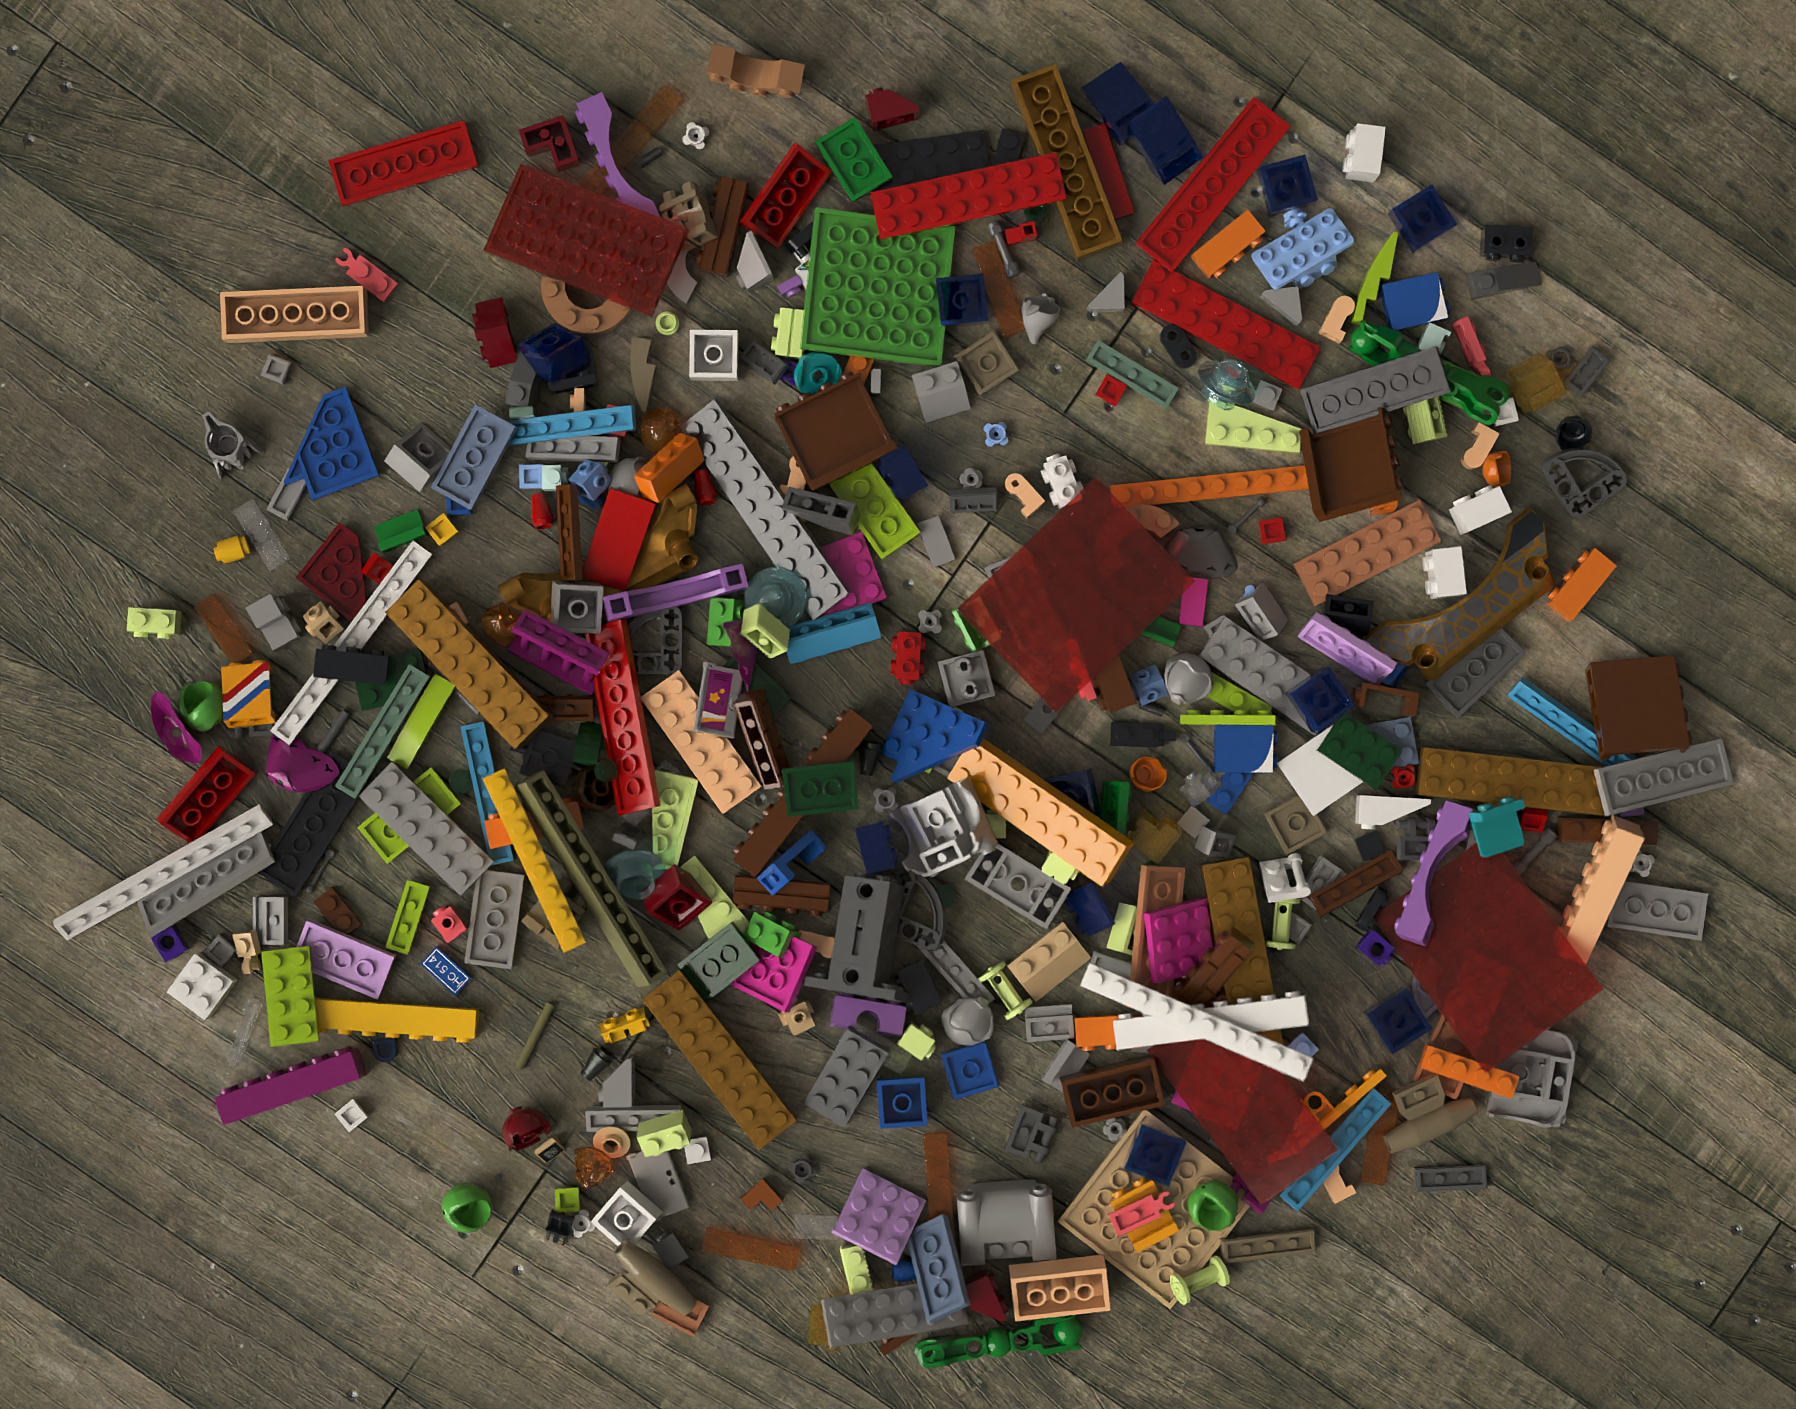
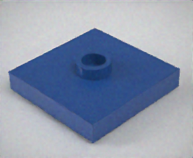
(969, 1070)

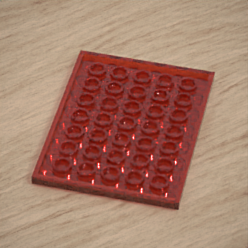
(1075, 595)
(1492, 957)

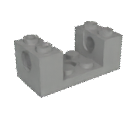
(1039, 897)

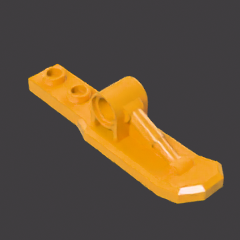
(1328, 1114)

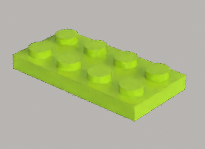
(881, 515)
(386, 840)
(290, 996)

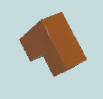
(764, 1192)

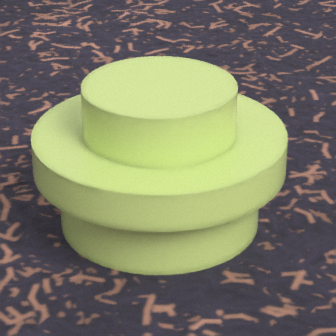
(667, 323)

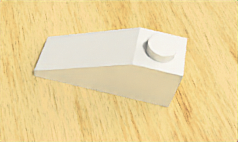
(1381, 810)

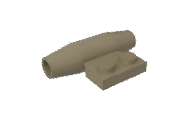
(1426, 1114)
(648, 1282)

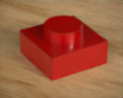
(1110, 390)
(1271, 531)
(376, 568)
(1533, 819)

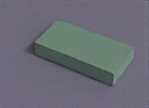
(522, 412)

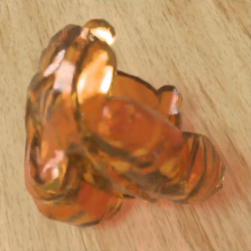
(658, 428)
(499, 623)
(586, 1160)

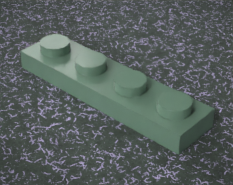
(1132, 374)

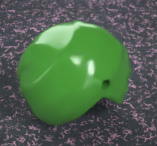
(201, 705)
(1213, 1205)
(467, 1207)

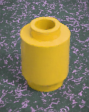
(231, 549)

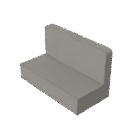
(1262, 613)
(1066, 1061)

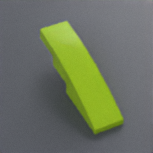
(1378, 271)
(421, 722)

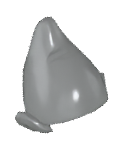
(1039, 315)

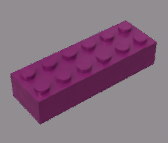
(283, 1088)

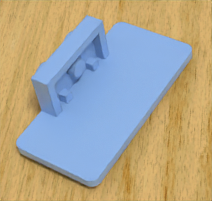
(1304, 251)

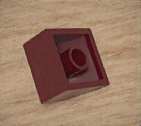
(889, 109)
(676, 898)

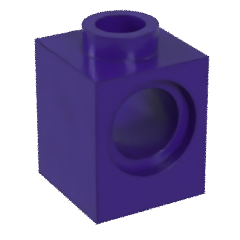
(1368, 940)
(180, 945)

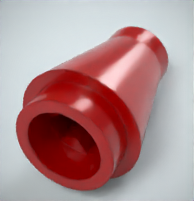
(704, 489)
(541, 513)

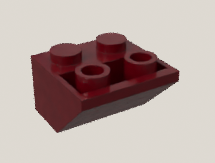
(983, 1296)

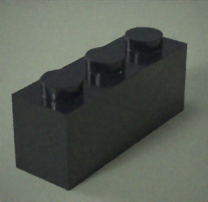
(351, 665)

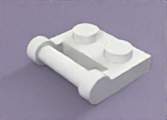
(1276, 880)

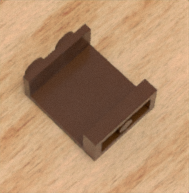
(1409, 699)

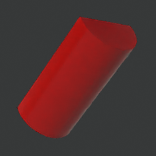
(785, 196)
(206, 795)

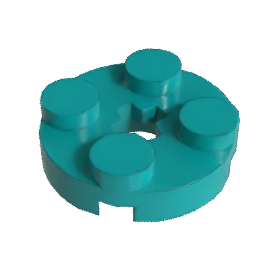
(809, 364)

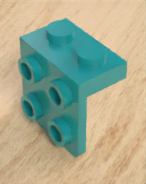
(1497, 826)

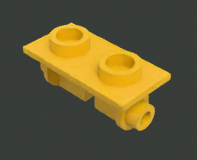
(613, 1028)

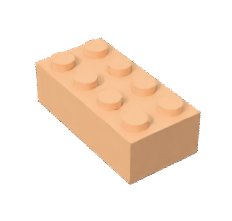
(1059, 1287)

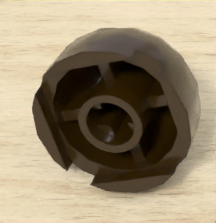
(591, 792)

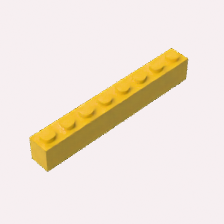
(533, 860)
(397, 1019)

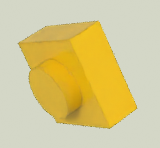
(441, 529)

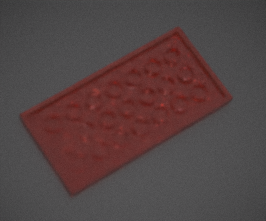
(586, 240)
(1246, 1112)

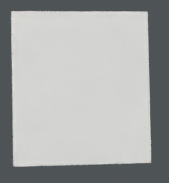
(1315, 776)

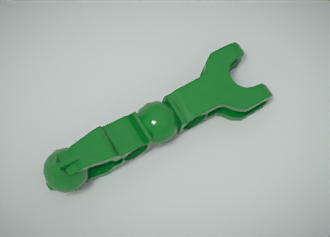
(1468, 390)
(999, 1342)

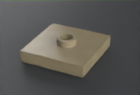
(987, 363)
(1294, 824)

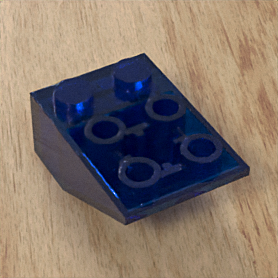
(1117, 100)
(1164, 140)

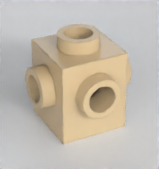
(322, 622)
(799, 1016)

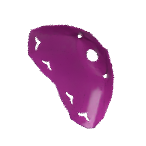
(746, 650)
(164, 727)
(297, 768)

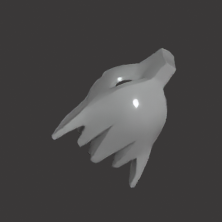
(226, 443)

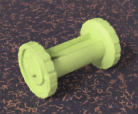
(1281, 926)
(1005, 990)
(1213, 1273)

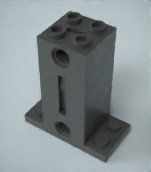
(865, 939)

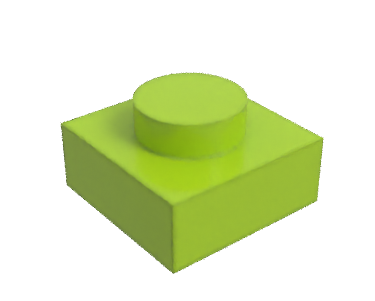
(567, 1199)

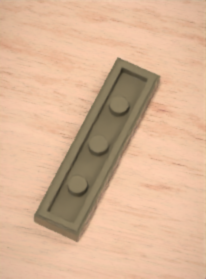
(1268, 1245)

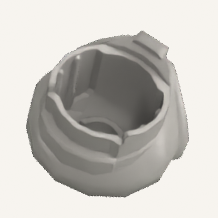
(623, 475)
(1187, 678)
(968, 1021)

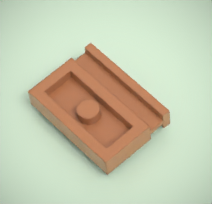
(686, 1323)

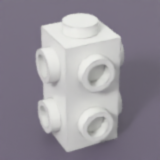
(1059, 474)

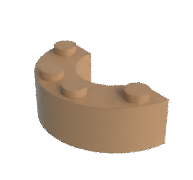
(754, 74)
(581, 321)
(1153, 519)

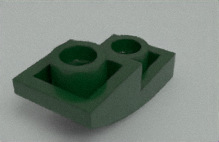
(588, 744)

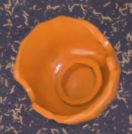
(1497, 469)
(1147, 774)

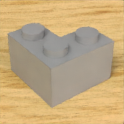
(272, 617)

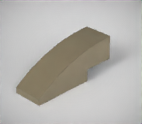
(641, 372)

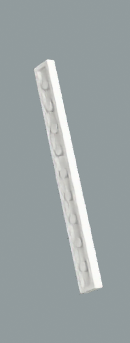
(354, 636)
(162, 872)
(1197, 1022)

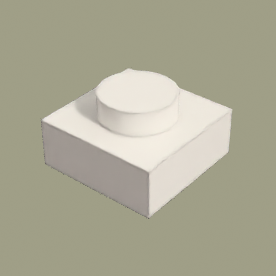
(1507, 413)
(351, 1115)
(697, 1150)

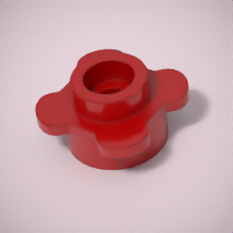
(1405, 782)

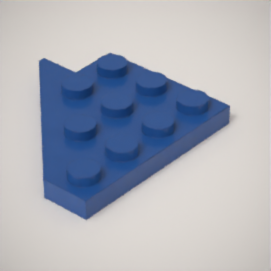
(333, 449)
(929, 735)

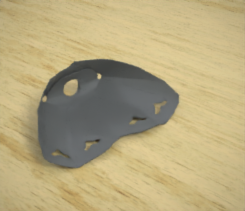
(1201, 551)

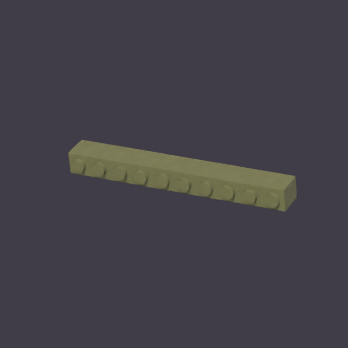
(590, 879)

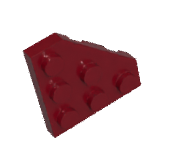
(336, 573)

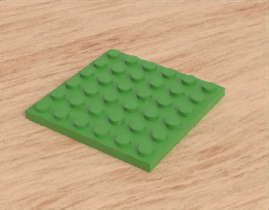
(872, 292)

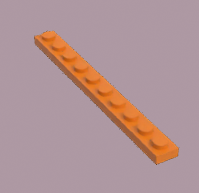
(1211, 486)

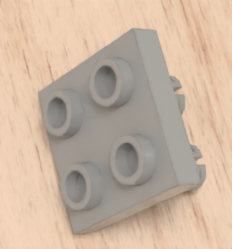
(966, 678)

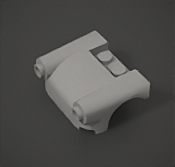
(944, 829)
(1543, 1082)
(1006, 1221)

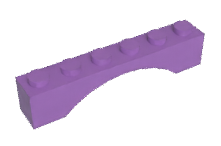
(598, 118)
(675, 594)
(1452, 827)

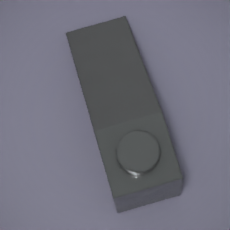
(1503, 280)
(523, 384)
(822, 510)

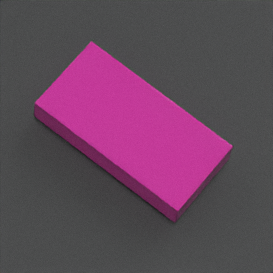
(1193, 603)

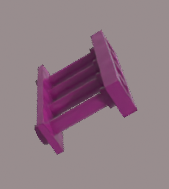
(546, 646)

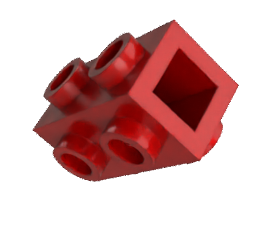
(907, 663)

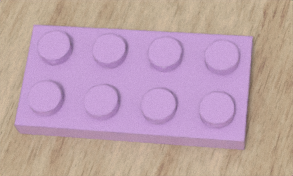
(1347, 649)
(346, 959)

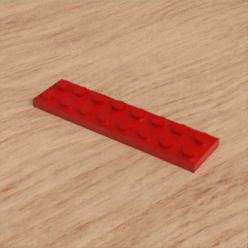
(1212, 184)
(968, 196)
(1225, 325)
(624, 721)

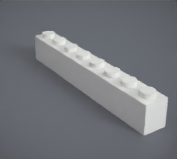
(1250, 1015)

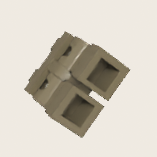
(691, 212)
(537, 919)

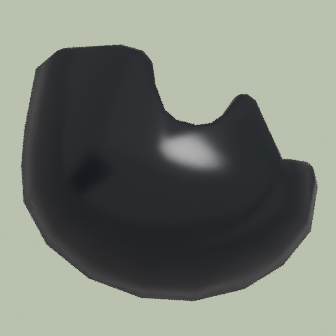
(1573, 432)

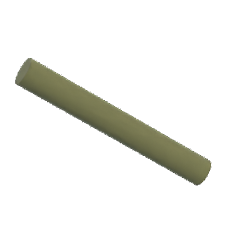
(534, 1036)

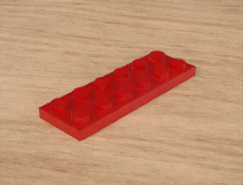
(403, 163)

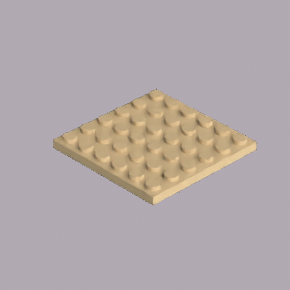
(1179, 1253)

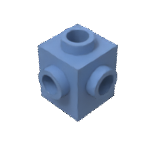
(591, 479)
(1148, 685)

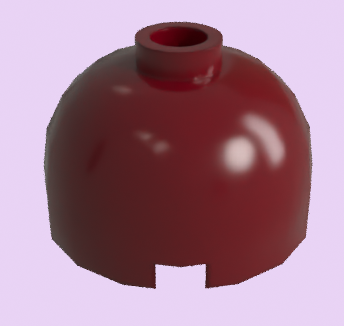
(524, 1127)

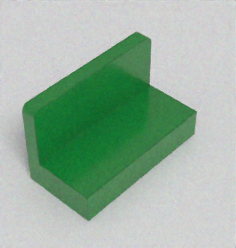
(400, 531)
(1162, 631)

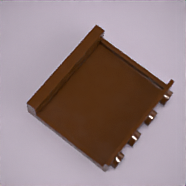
(834, 431)
(1351, 467)
(1637, 706)

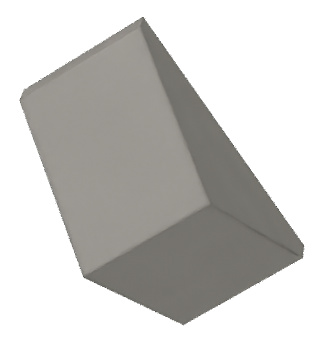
(1110, 298)
(1285, 301)
(1215, 842)

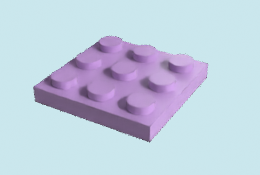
(879, 1216)

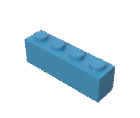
(832, 633)

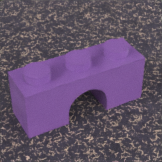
(889, 1016)

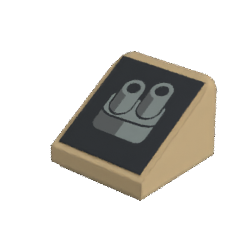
(549, 1149)

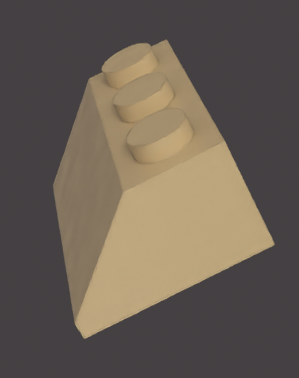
(1048, 961)

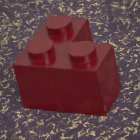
(551, 136)
(494, 331)

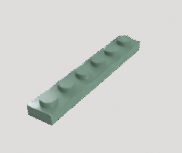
(382, 731)

